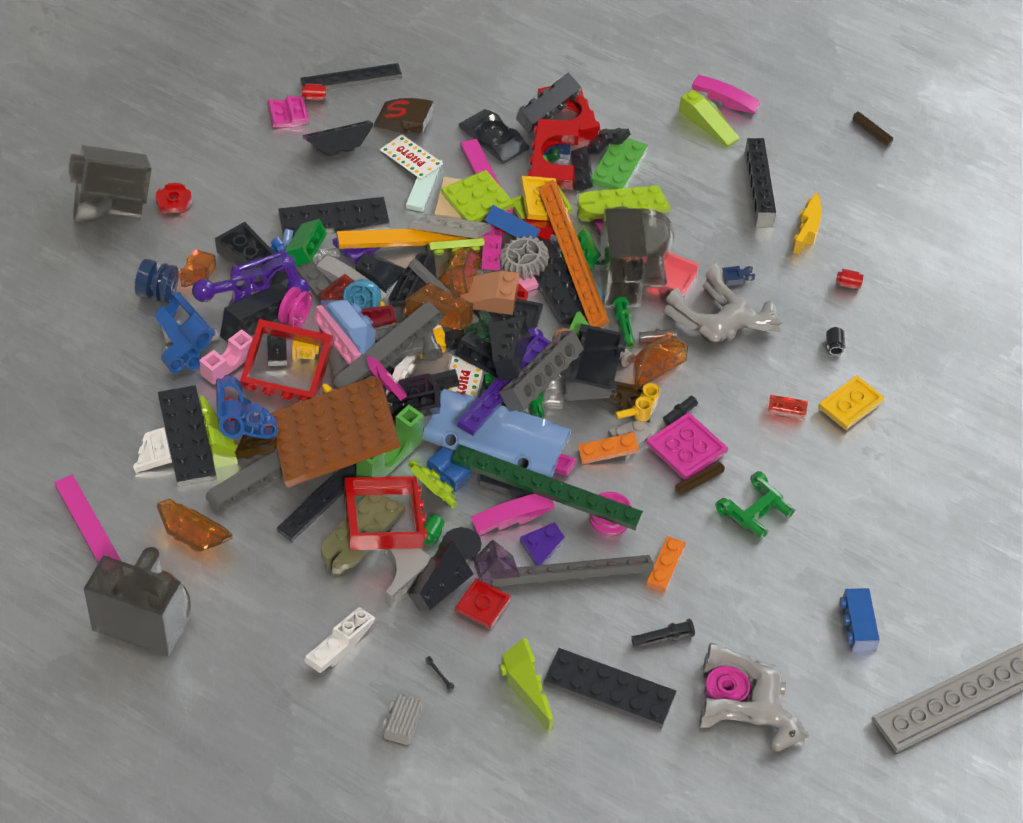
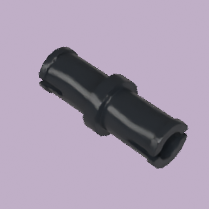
(680, 410)

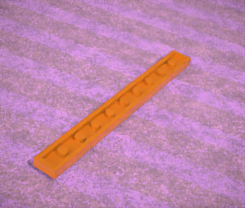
(573, 255)

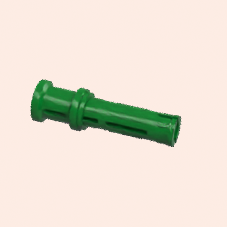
(623, 315)

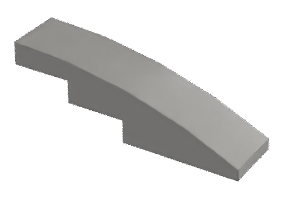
(335, 269)

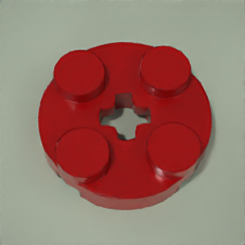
(169, 205)

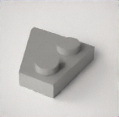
(640, 428)

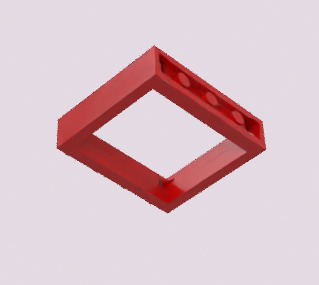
(292, 333)
(384, 486)

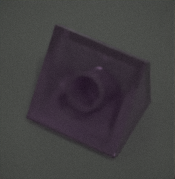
(495, 563)

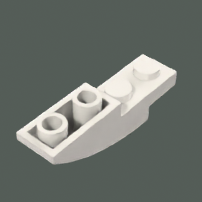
(341, 641)

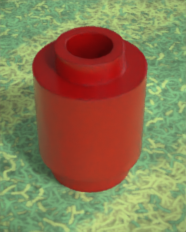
(314, 92)
(849, 279)

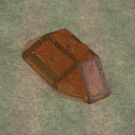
(460, 270)
(658, 359)
(191, 526)

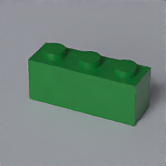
(306, 242)

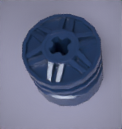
(156, 280)

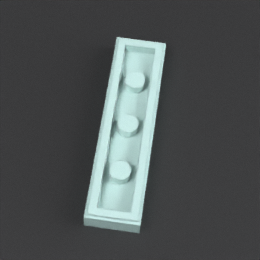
(422, 191)

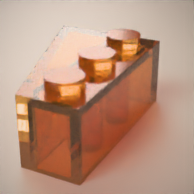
(456, 310)

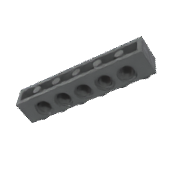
(541, 371)

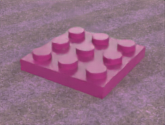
(687, 446)

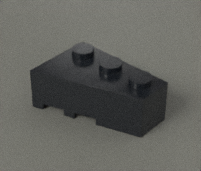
(441, 577)

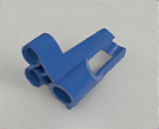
(187, 338)
(243, 412)

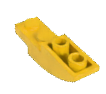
(809, 224)

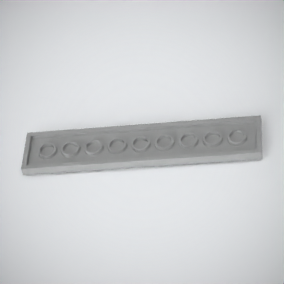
(952, 700)

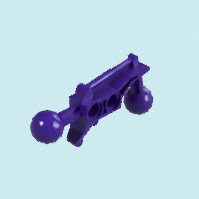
(205, 290)

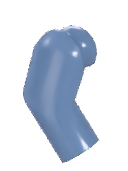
(287, 237)

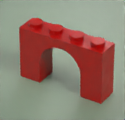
(588, 125)
(551, 133)

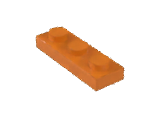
(608, 448)
(666, 564)

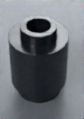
(835, 340)

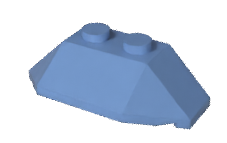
(352, 322)

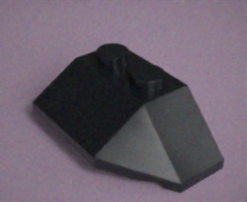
(340, 138)
(410, 282)
(421, 394)

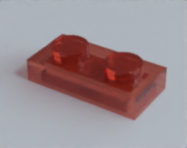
(336, 289)
(787, 407)

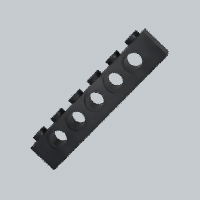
(760, 182)

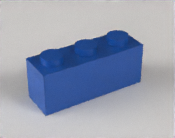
(860, 620)

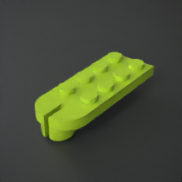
(592, 203)

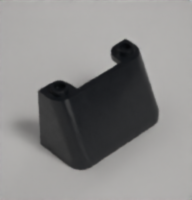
(596, 367)

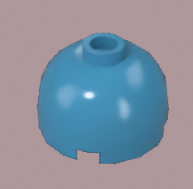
(364, 293)

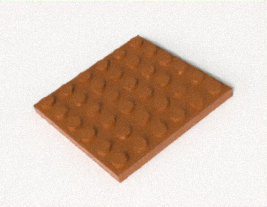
(334, 431)

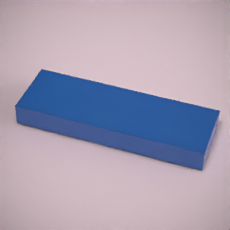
(511, 223)

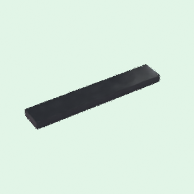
(355, 76)
(316, 504)

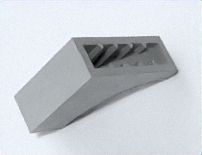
(408, 567)

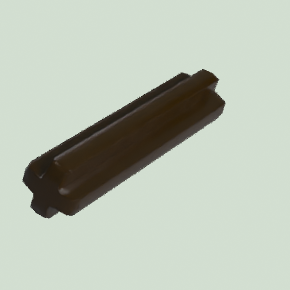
(873, 128)
(699, 478)

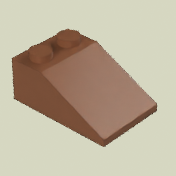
(494, 292)

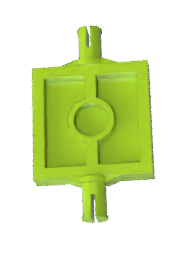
(432, 481)

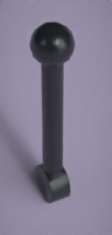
(449, 685)

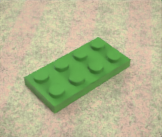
(619, 164)

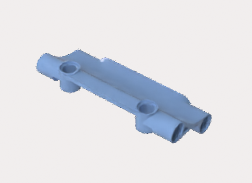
(504, 435)

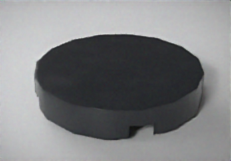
(466, 540)

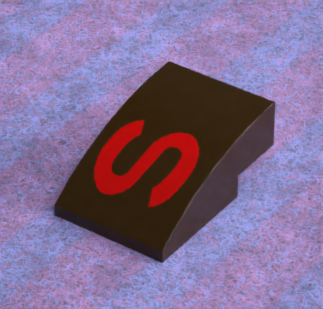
(405, 115)

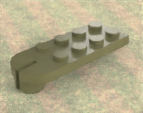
(374, 515)

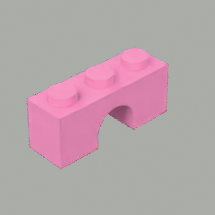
(217, 366)

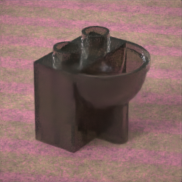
(108, 183)
(633, 252)
(138, 602)

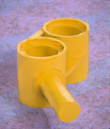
(644, 404)

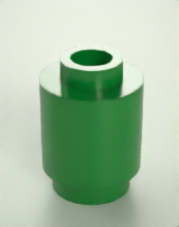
(434, 527)

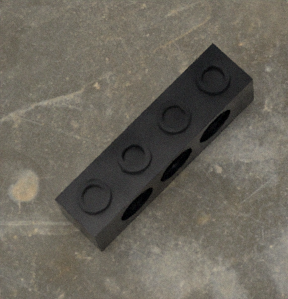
(477, 352)

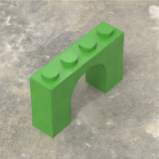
(410, 433)

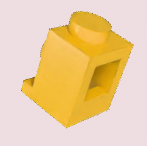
(304, 350)

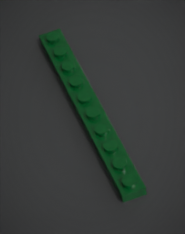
(547, 487)

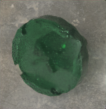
(481, 327)

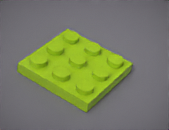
(476, 195)

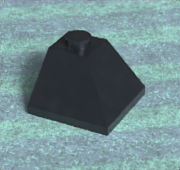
(379, 271)

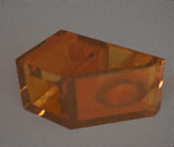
(198, 266)

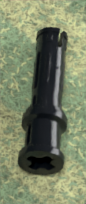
(672, 632)

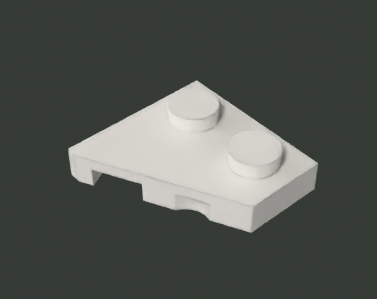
(403, 369)
(154, 451)

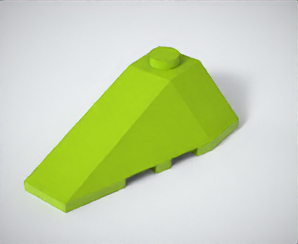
(708, 117)
(221, 447)
(519, 671)

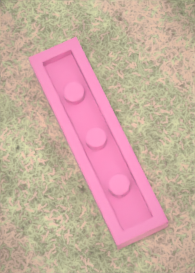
(341, 340)

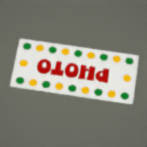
(411, 156)

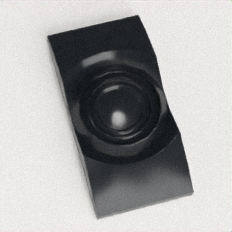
(494, 135)

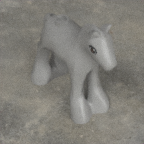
(731, 318)
(763, 705)

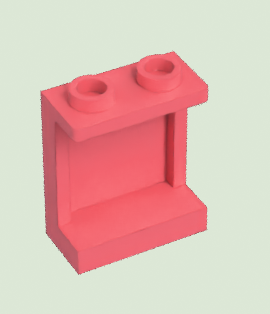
(680, 275)

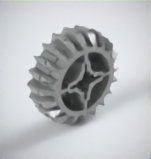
(524, 256)

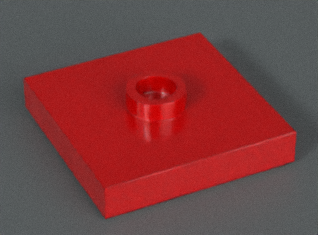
(483, 603)

